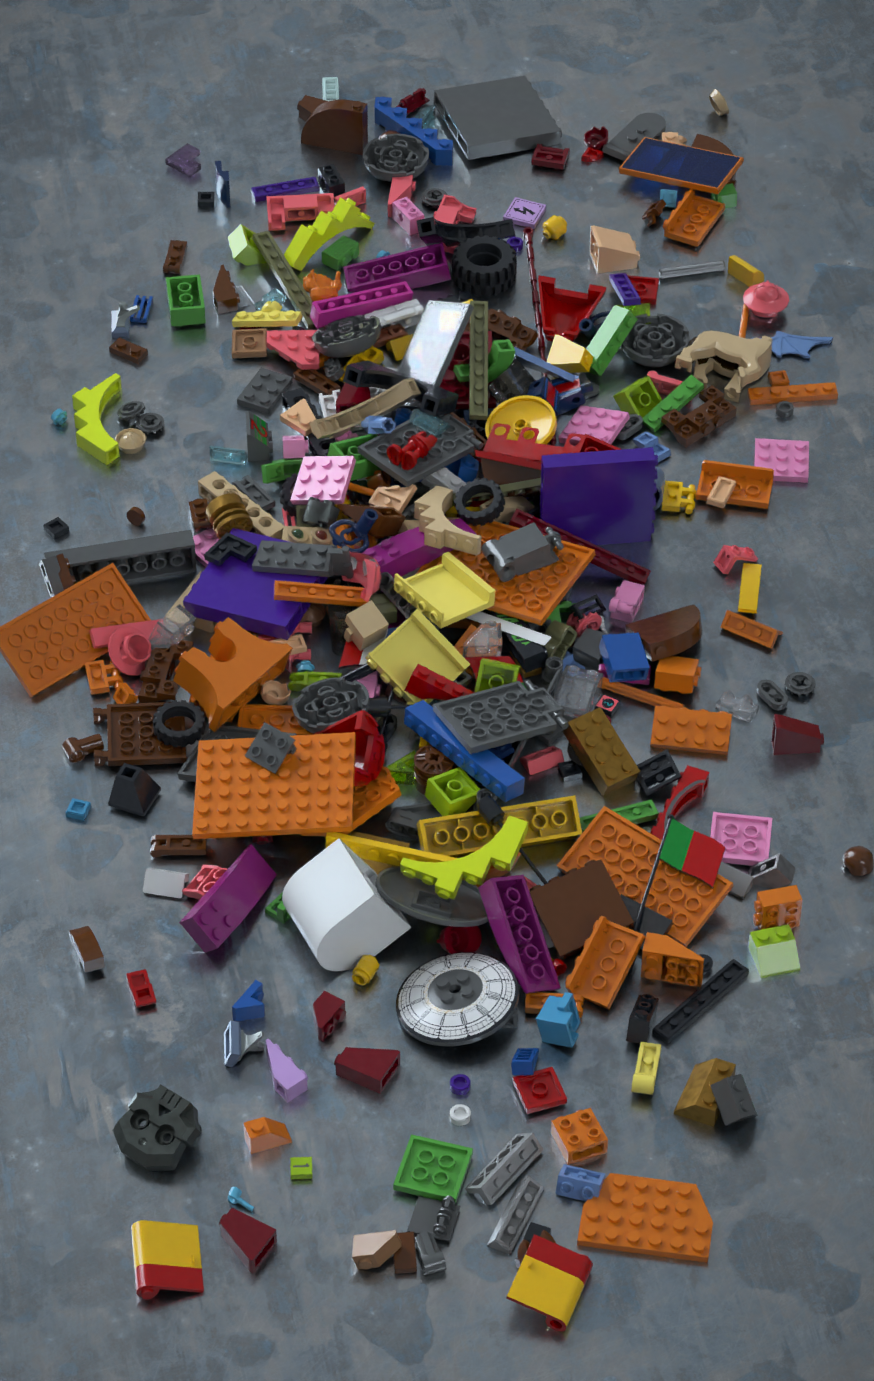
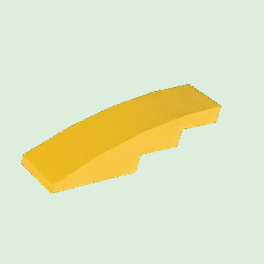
(749, 588)

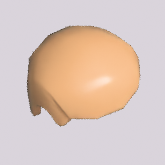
(275, 693)

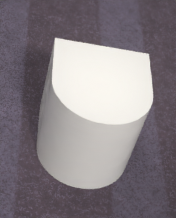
(340, 908)

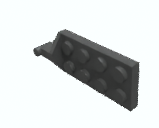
(303, 559)

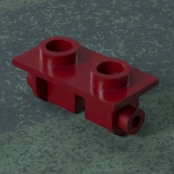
(415, 101)

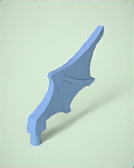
(793, 344)

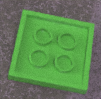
(433, 1168)

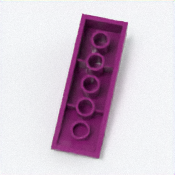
(416, 267)
(407, 551)
(229, 900)
(519, 932)

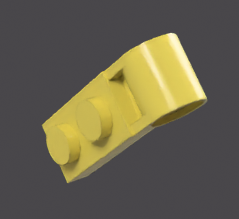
(646, 1068)

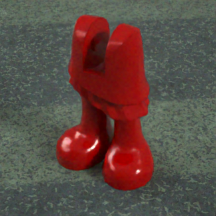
(418, 443)

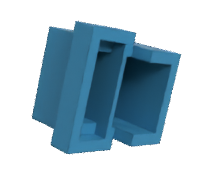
(559, 1020)

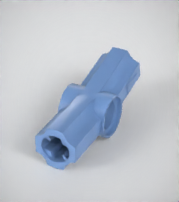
(378, 424)

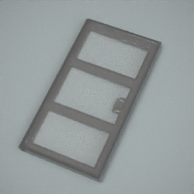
(434, 343)

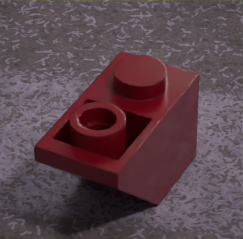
(327, 1012)

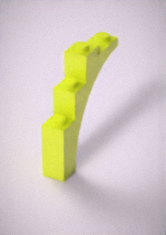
(327, 225)
(89, 407)
(474, 867)

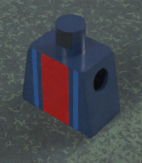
(544, 389)
(571, 393)

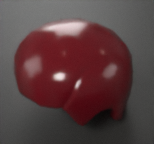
(596, 138)

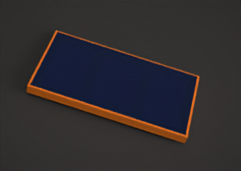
(681, 165)

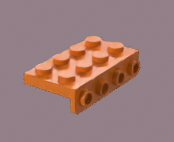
(692, 218)
(752, 483)
(691, 730)
(604, 962)

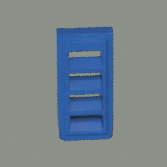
(524, 1061)

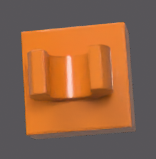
(124, 694)

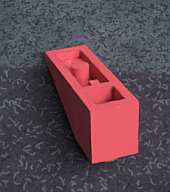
(400, 188)

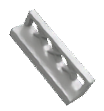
(505, 1167)

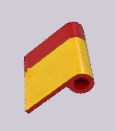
(166, 1258)
(550, 1281)

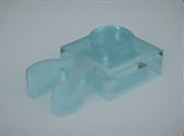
(273, 295)

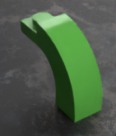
(499, 360)
(280, 469)

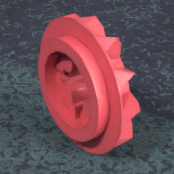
(592, 620)

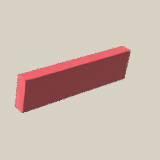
(101, 636)

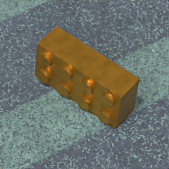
(601, 751)

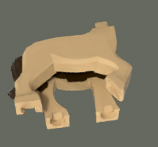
(728, 355)

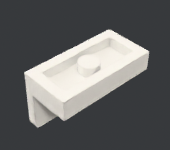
(164, 882)

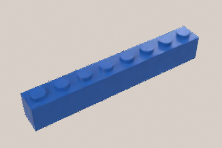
(482, 766)

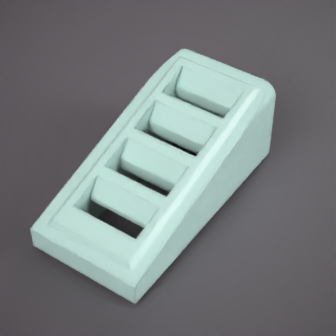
(330, 88)

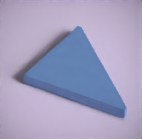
(540, 365)

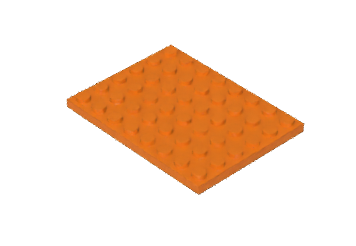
(532, 594)
(304, 796)

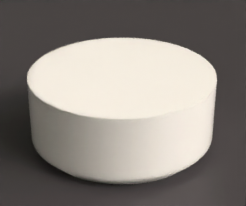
(460, 1115)

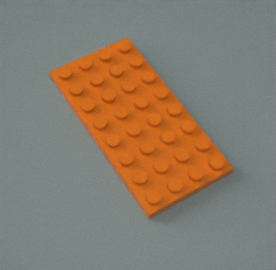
(55, 635)
(629, 859)

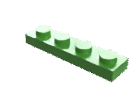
(675, 400)
(635, 813)

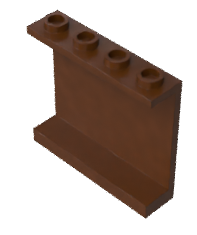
(575, 902)

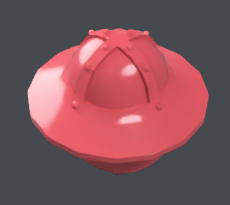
(766, 299)
(129, 650)

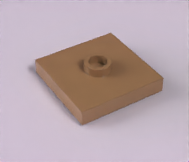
(249, 343)

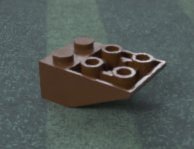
(387, 523)

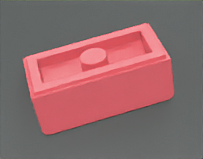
(542, 760)

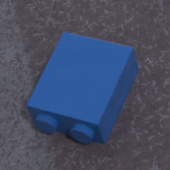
(624, 657)

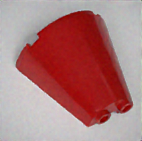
(565, 308)
(369, 745)

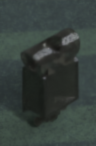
(511, 383)
(336, 623)

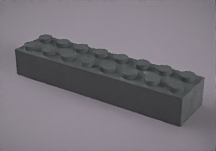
(136, 557)

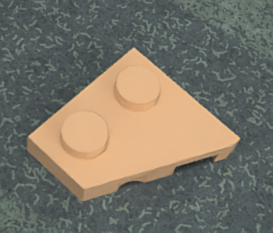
(299, 417)
(393, 496)

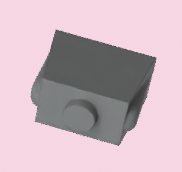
(587, 650)

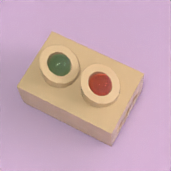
(307, 535)

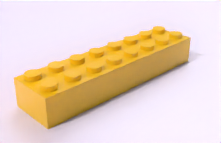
(468, 832)

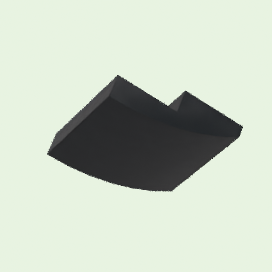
(658, 772)

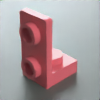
(730, 554)

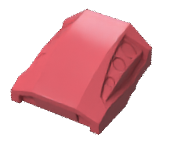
(203, 881)

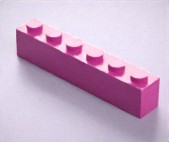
(359, 303)

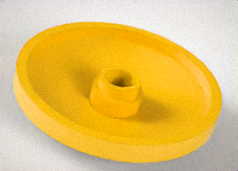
(521, 413)

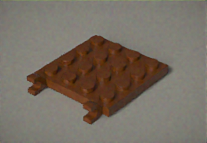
(133, 737)

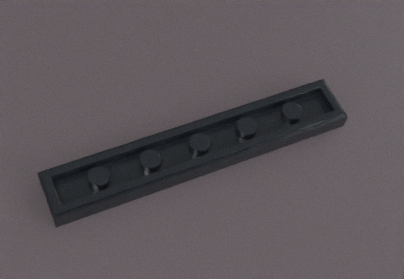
(700, 1001)

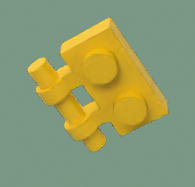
(673, 497)

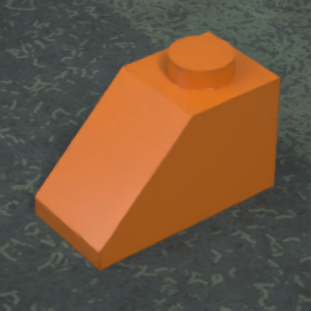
(265, 1134)

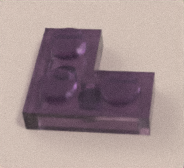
(183, 160)

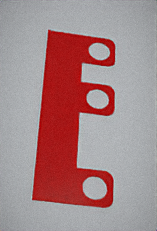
(527, 447)

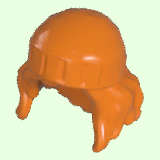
(321, 286)

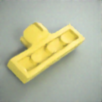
(268, 317)

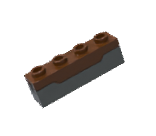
(56, 574)

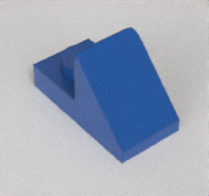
(249, 1004)

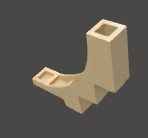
(381, 404)
(437, 528)

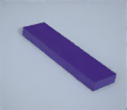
(293, 187)
(624, 289)

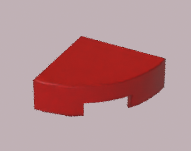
(591, 155)

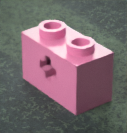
(406, 215)
(294, 446)

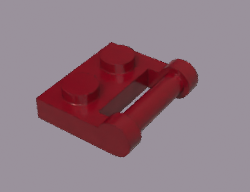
(550, 157)

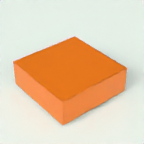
(778, 378)

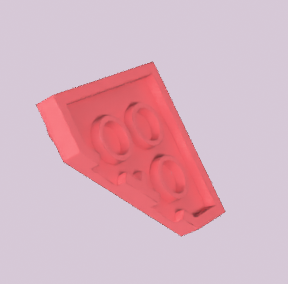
(295, 347)

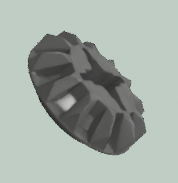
(435, 193)
(131, 410)
(150, 418)
(798, 678)

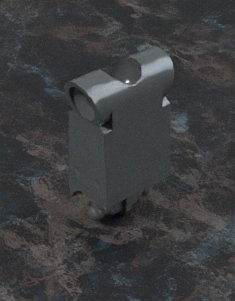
(522, 551)

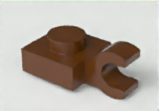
(653, 211)

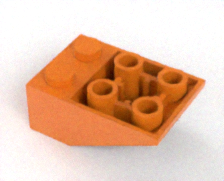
(670, 961)

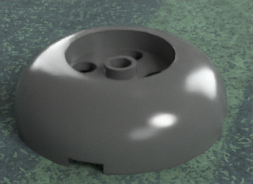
(395, 157)
(347, 336)
(656, 342)
(328, 703)

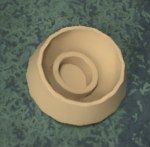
(718, 102)
(131, 440)

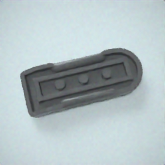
(644, 125)

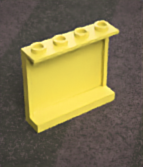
(446, 591)
(412, 644)

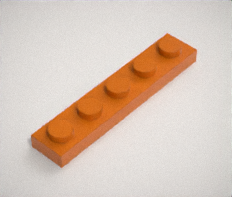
(792, 393)
(318, 593)

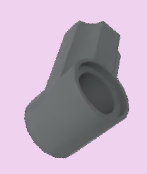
(430, 1257)

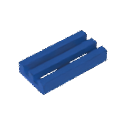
(142, 301)

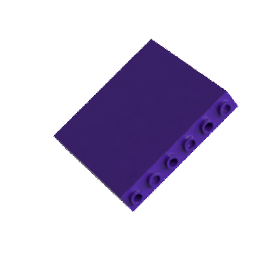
(601, 494)
(247, 595)

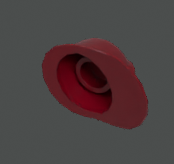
(460, 939)

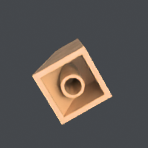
(612, 250)

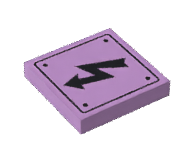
(525, 212)

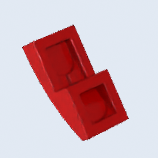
(141, 988)

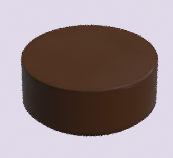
(136, 516)

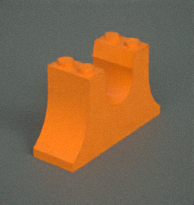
(238, 677)

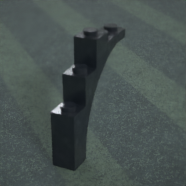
(434, 231)

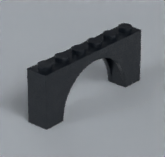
(433, 399)

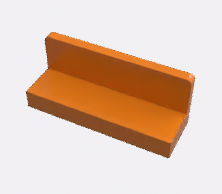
(750, 629)

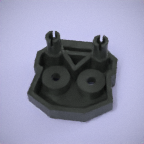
(165, 1116)

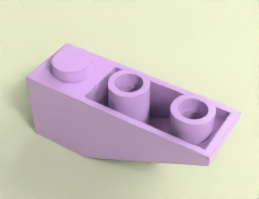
(286, 1076)

